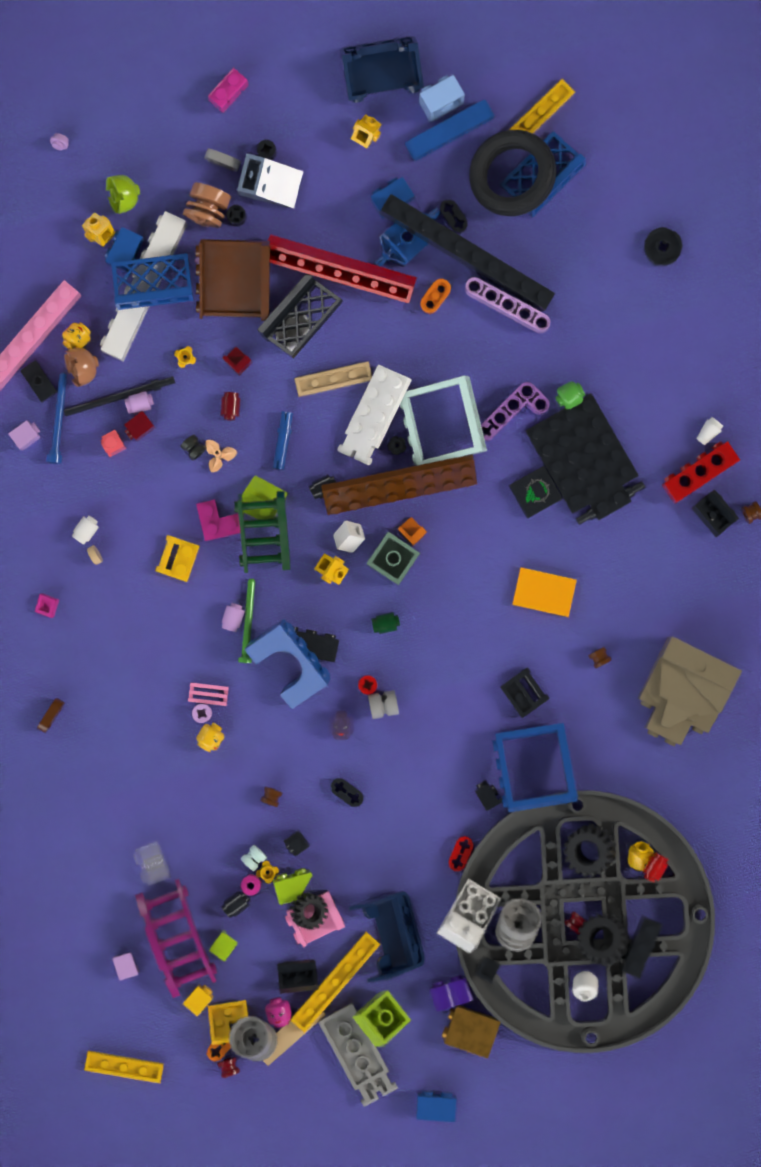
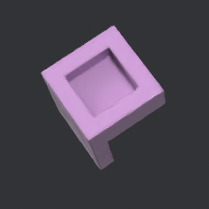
(125, 966)

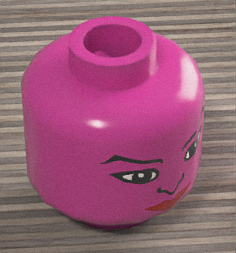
(278, 1012)

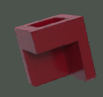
(237, 360)

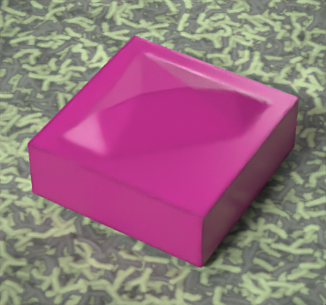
(46, 605)

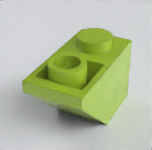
(290, 886)

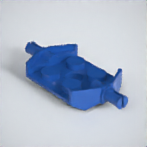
(398, 250)

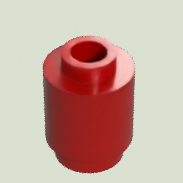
(655, 867)

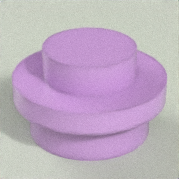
(59, 141)

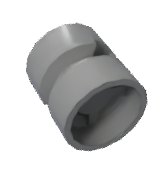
(383, 704)

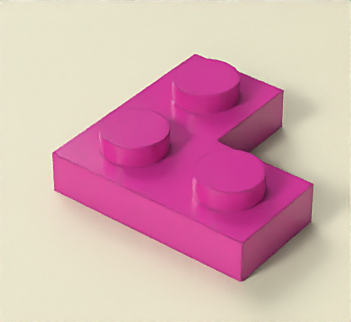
(213, 525)

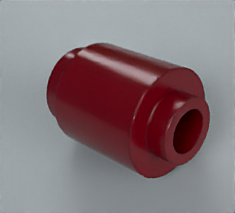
(230, 406)

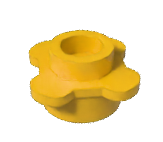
(180, 354)
(262, 872)

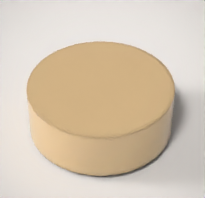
(94, 555)

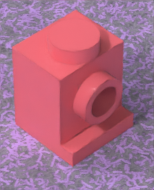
(112, 443)

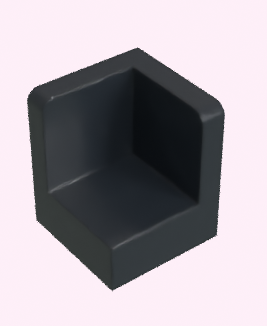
(487, 969)

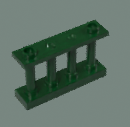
(279, 522)

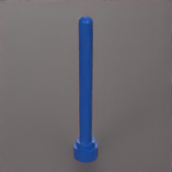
(54, 454)

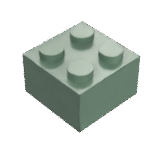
(393, 558)

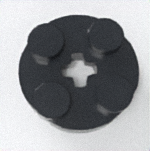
(667, 237)

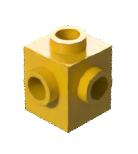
(366, 131)
(98, 229)
(335, 569)

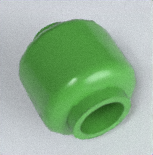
(570, 395)

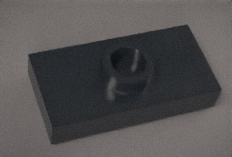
(38, 381)

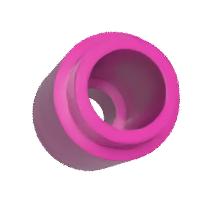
(255, 880)

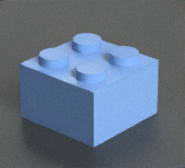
(441, 98)

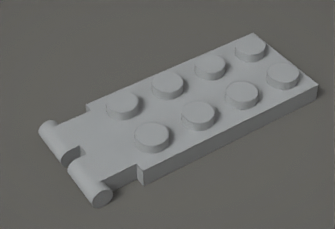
(357, 1054)

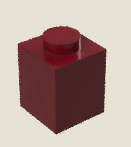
(139, 426)

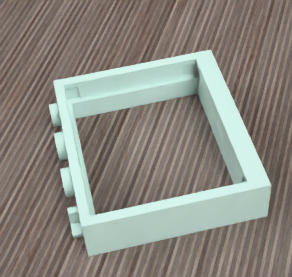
(471, 412)

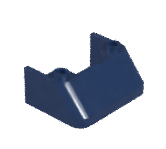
(397, 934)

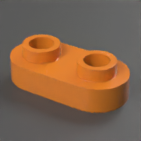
(435, 296)

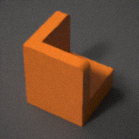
(412, 531)

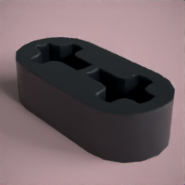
(450, 219)
(350, 788)

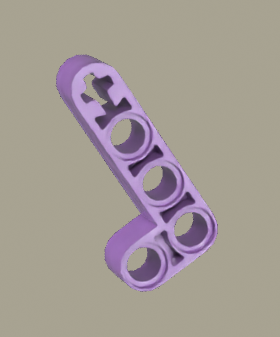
(510, 414)

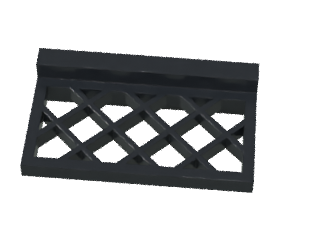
(289, 308)

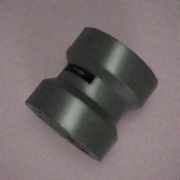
(193, 447)

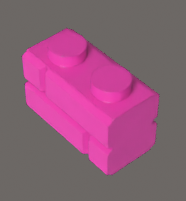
(228, 90)

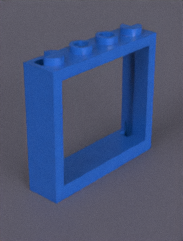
(570, 796)

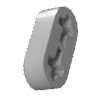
(222, 159)

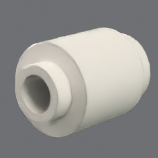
(85, 529)

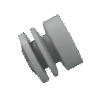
(518, 924)
(247, 1030)

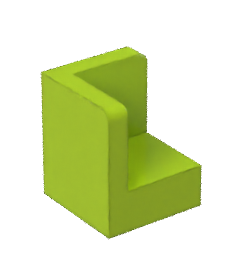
(223, 946)

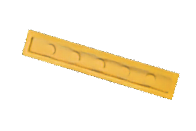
(335, 982)

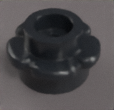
(396, 450)

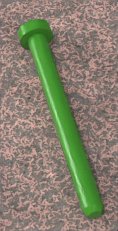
(248, 621)

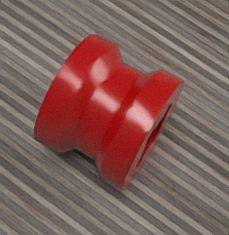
(367, 685)

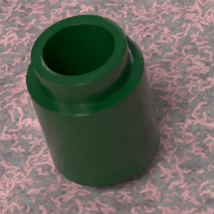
(385, 623)

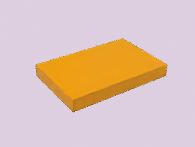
(544, 592)

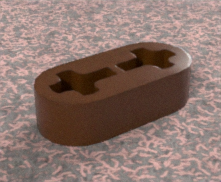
(51, 715)

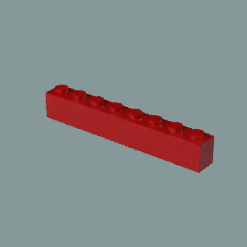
(341, 269)

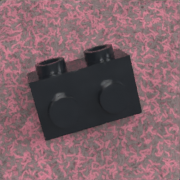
(715, 513)
(297, 976)

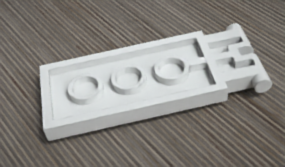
(374, 414)

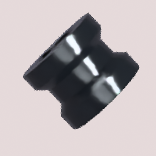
(267, 153)
(234, 212)

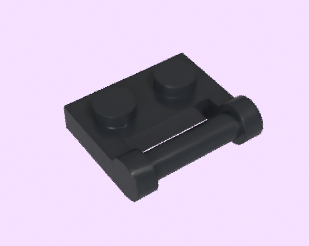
(518, 695)

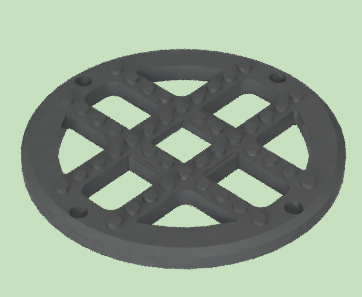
(691, 944)

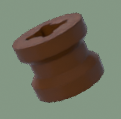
(751, 512)
(599, 657)
(271, 796)

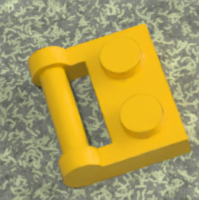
(183, 561)

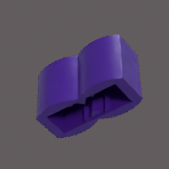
(450, 993)

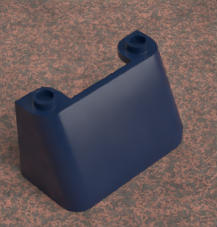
(382, 67)

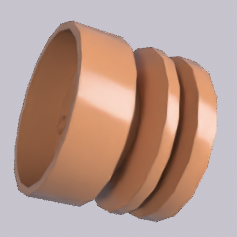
(207, 203)

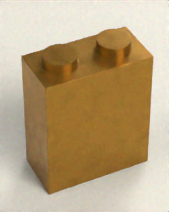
(470, 1031)

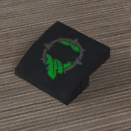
(535, 492)

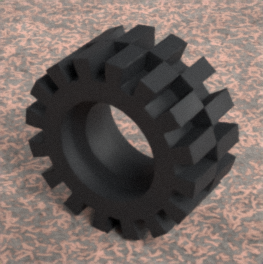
(300, 905)

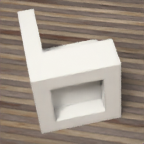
(349, 536)

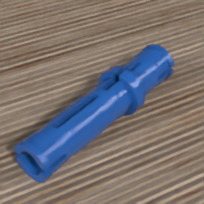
(283, 439)

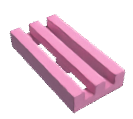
(224, 696)

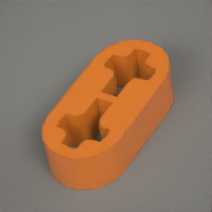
(225, 1048)

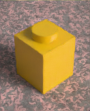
(198, 999)

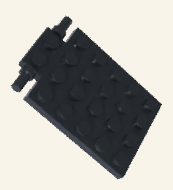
(585, 460)

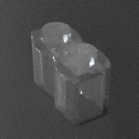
(152, 863)

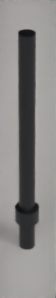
(155, 385)

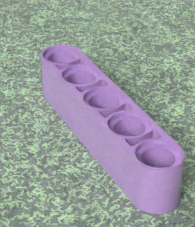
(501, 297)

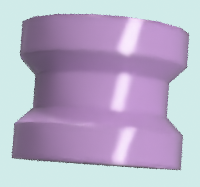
(202, 713)

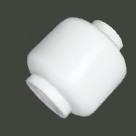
(585, 986)

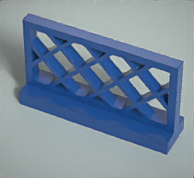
(562, 177)
(156, 297)

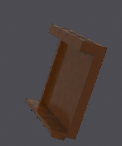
(233, 278)

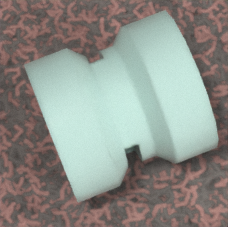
(254, 853)

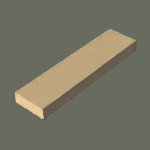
(333, 379)
(288, 1036)

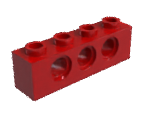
(727, 459)

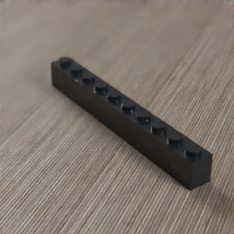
(466, 253)

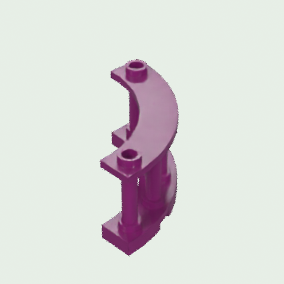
(158, 946)

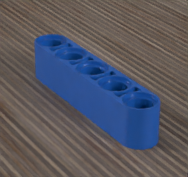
(449, 130)

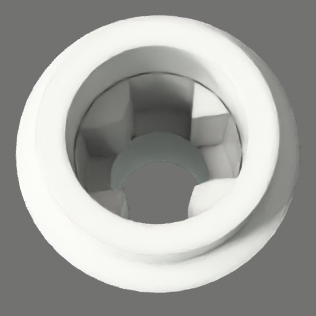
(709, 430)

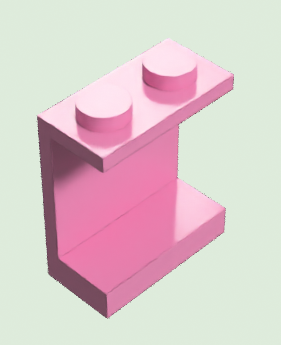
(333, 922)

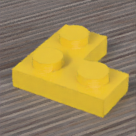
(222, 1016)

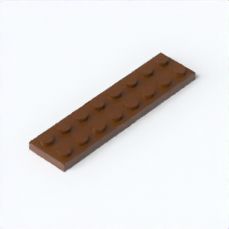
(399, 484)

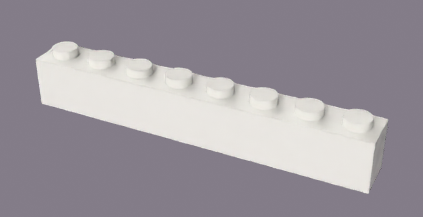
(127, 321)

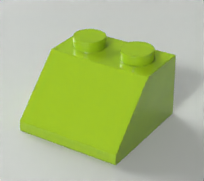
(261, 491)

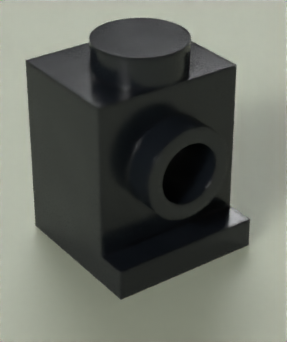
(487, 795)
(296, 843)

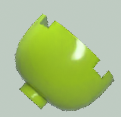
(123, 193)

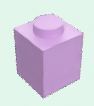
(25, 435)

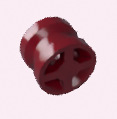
(575, 922)
(228, 1067)

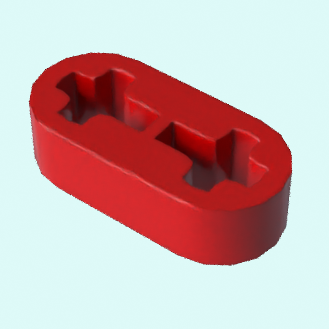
(456, 851)

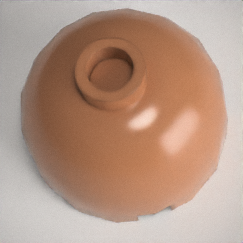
(81, 365)

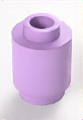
(139, 402)
(232, 617)

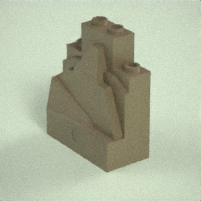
(685, 691)

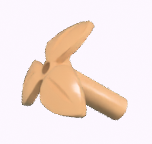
(227, 453)

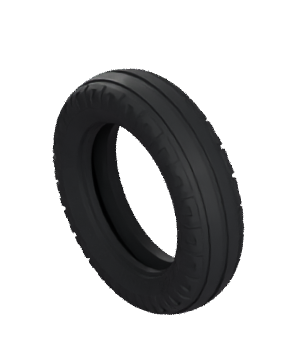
(490, 150)

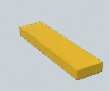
(544, 108)
(124, 1066)

